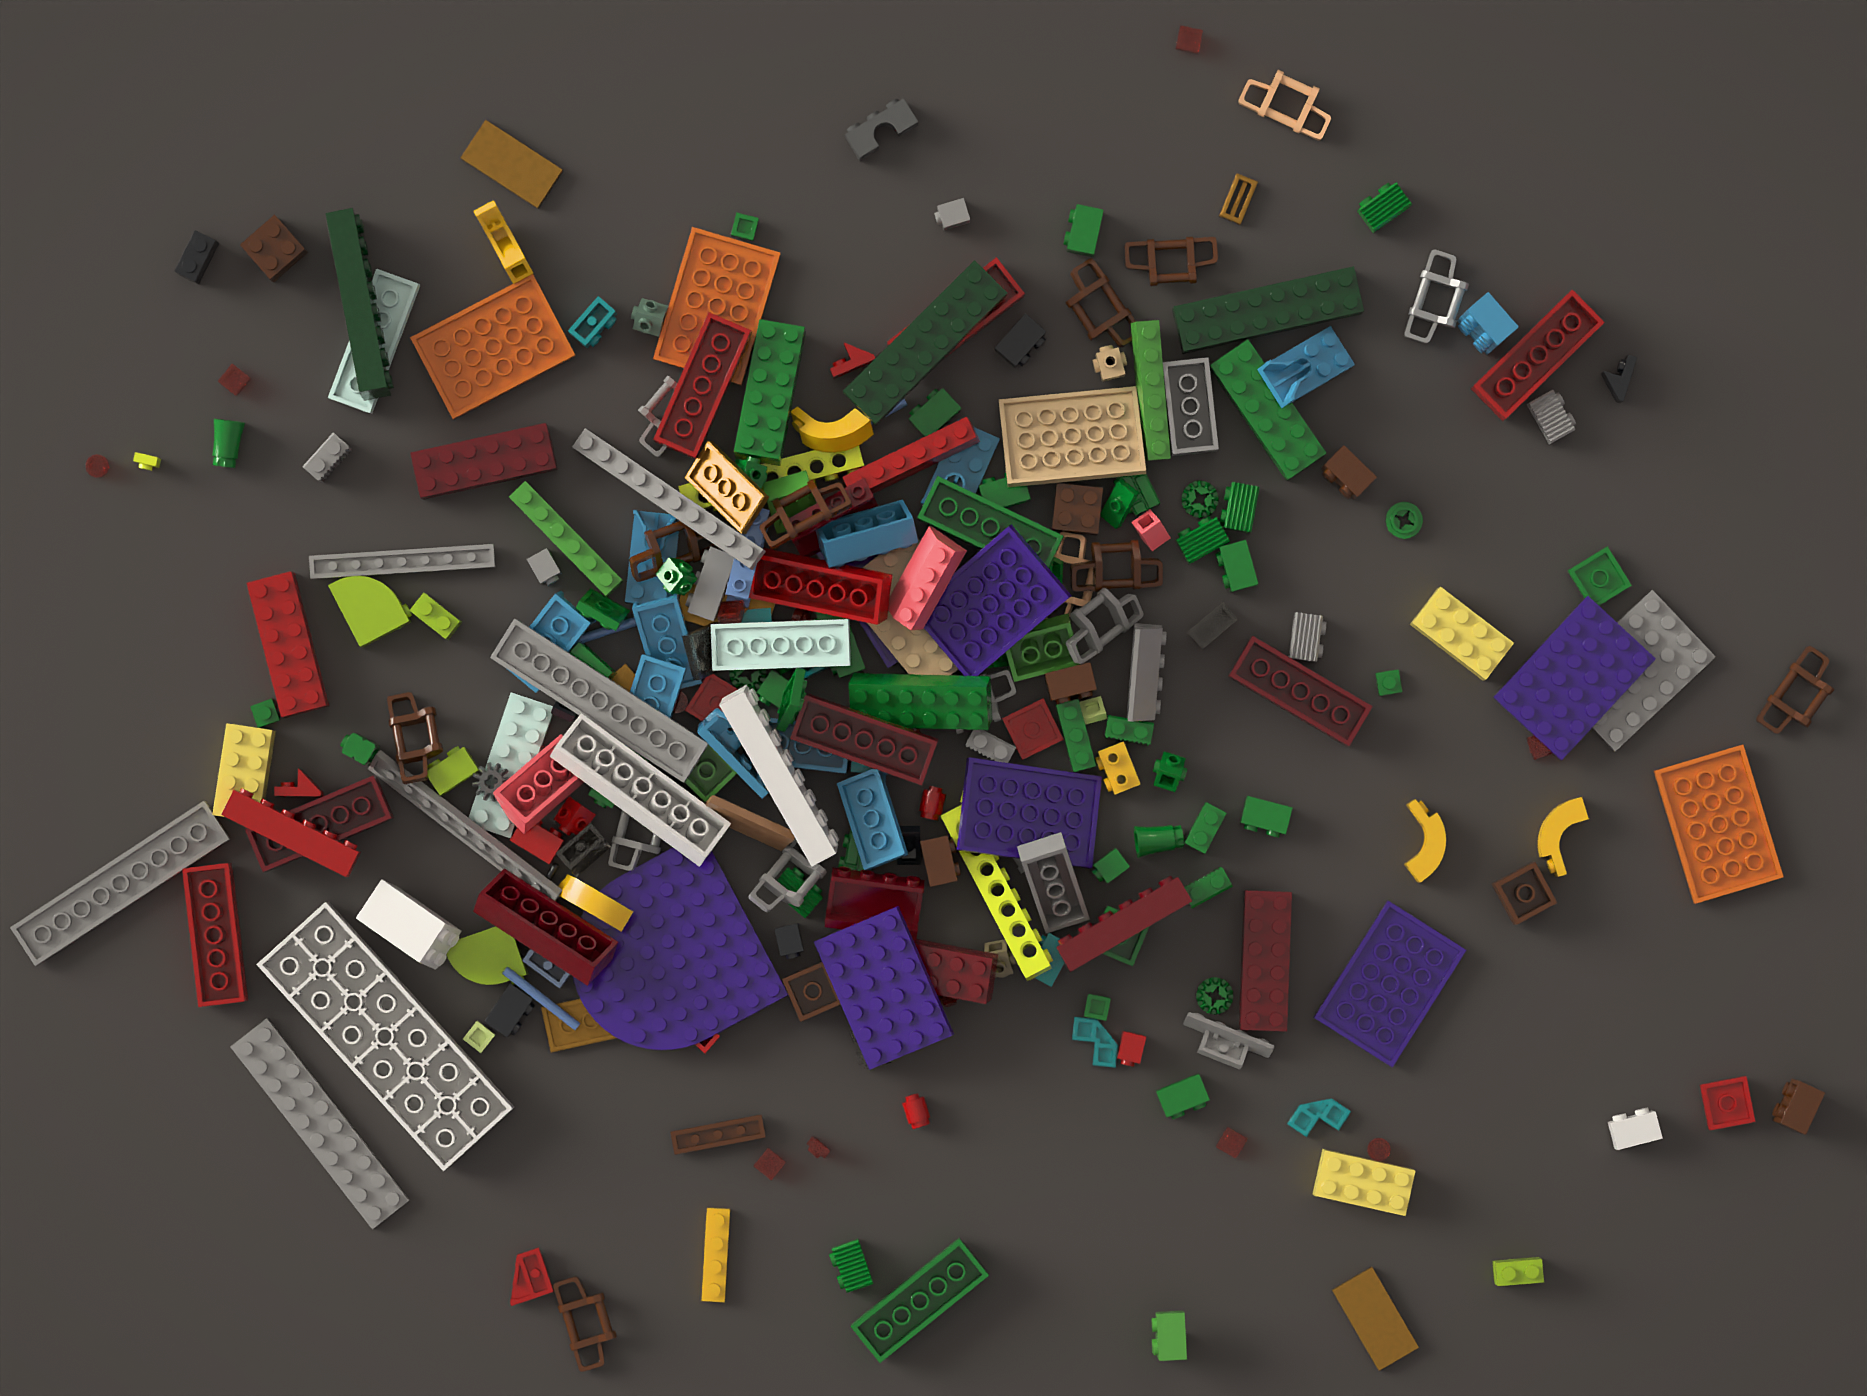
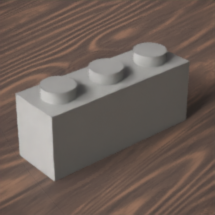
(710, 583)

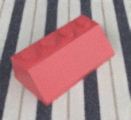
(925, 579)
(536, 789)

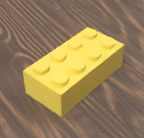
(1462, 633)
(244, 763)
(1364, 1182)

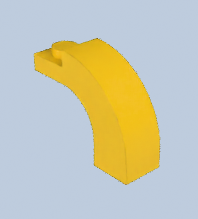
(503, 242)
(832, 436)
(1552, 829)
(1434, 842)
(594, 902)

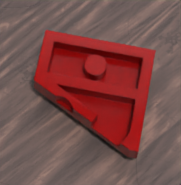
(530, 1277)

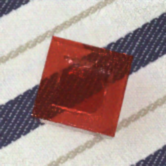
(1189, 39)
(234, 379)
(731, 612)
(1537, 748)
(1231, 1142)
(817, 1148)
(769, 1164)

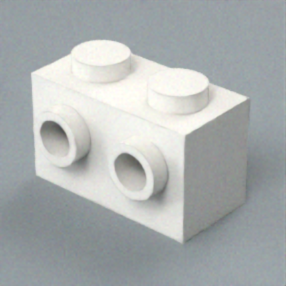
(1634, 1129)

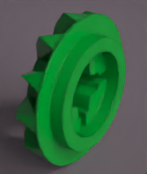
(1189, 496)
(1414, 516)
(757, 678)
(1210, 985)

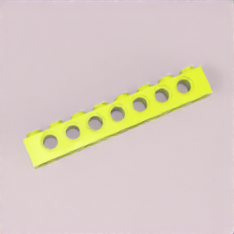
(803, 462)
(1031, 966)

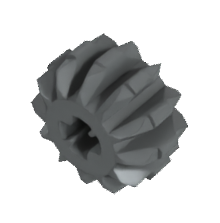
(486, 776)

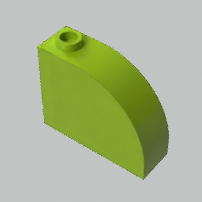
(369, 608)
(486, 955)

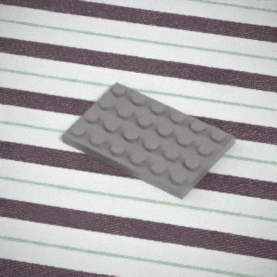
(1678, 660)

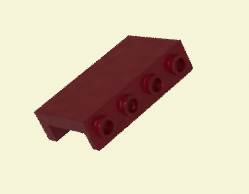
(861, 499)
(864, 894)

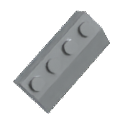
(1144, 672)

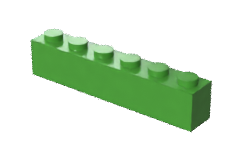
(1150, 389)
(566, 539)

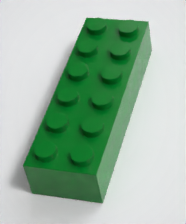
(769, 392)
(1278, 429)
(981, 520)
(924, 700)
(919, 1300)

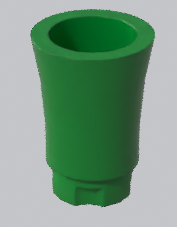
(226, 442)
(1157, 839)

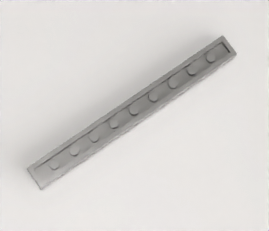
(668, 499)
(461, 825)

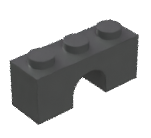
(896, 116)

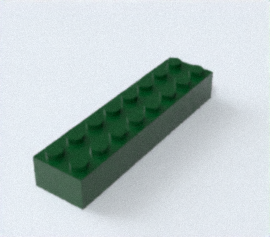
(358, 305)
(1268, 310)
(924, 343)

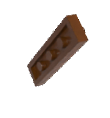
(718, 1134)

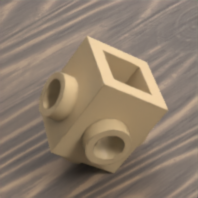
(1107, 371)

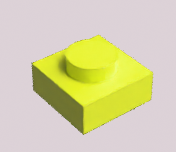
(146, 461)

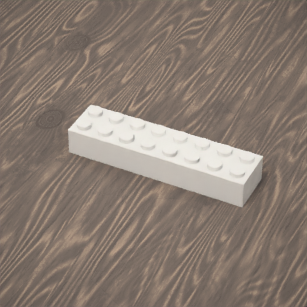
(779, 775)
(640, 789)

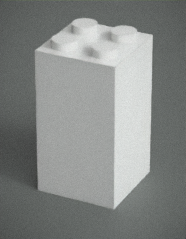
(409, 924)

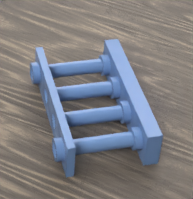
(741, 576)

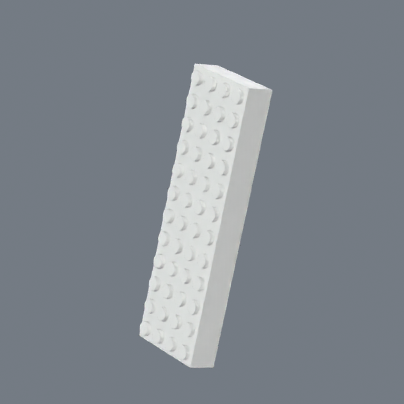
(385, 1035)

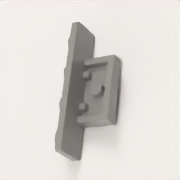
(1224, 1042)

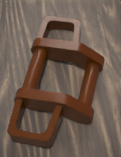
(1187, 243)
(1111, 295)
(824, 514)
(655, 553)
(1097, 564)
(1796, 670)
(396, 723)
(566, 1309)

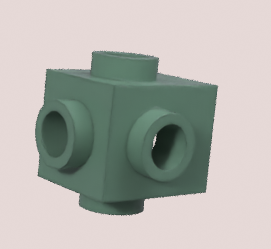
(649, 317)

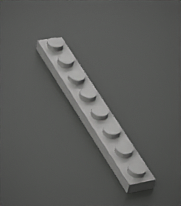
(402, 561)

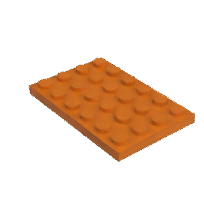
(721, 279)
(493, 346)
(1718, 824)

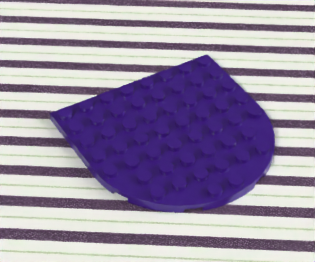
(682, 960)

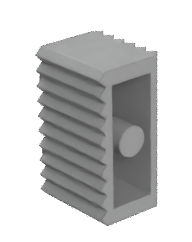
(1551, 416)
(327, 457)
(1306, 637)
(990, 746)

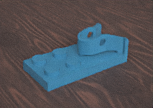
(1305, 367)
(967, 466)
(652, 588)
(560, 624)
(661, 632)
(658, 683)
(725, 742)
(872, 818)

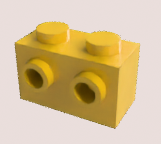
(1117, 768)

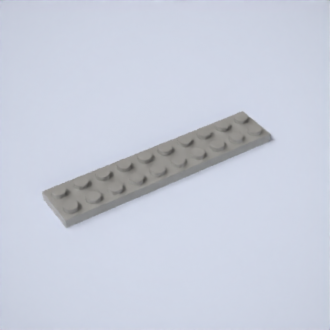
(600, 700)
(120, 883)
(320, 1123)

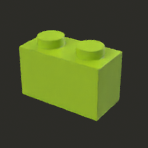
(435, 616)
(452, 770)
(1518, 1271)

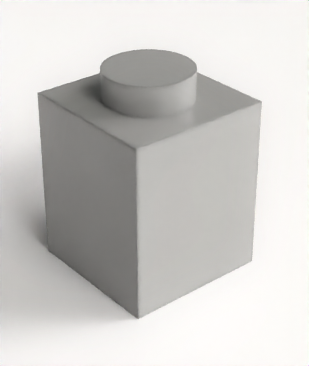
(952, 214)
(544, 567)

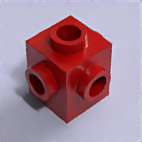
(573, 817)

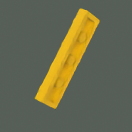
(715, 1254)

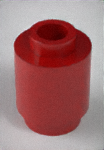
(932, 803)
(916, 1111)

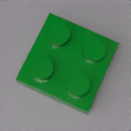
(1599, 577)
(602, 609)
(791, 700)

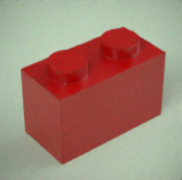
(539, 841)

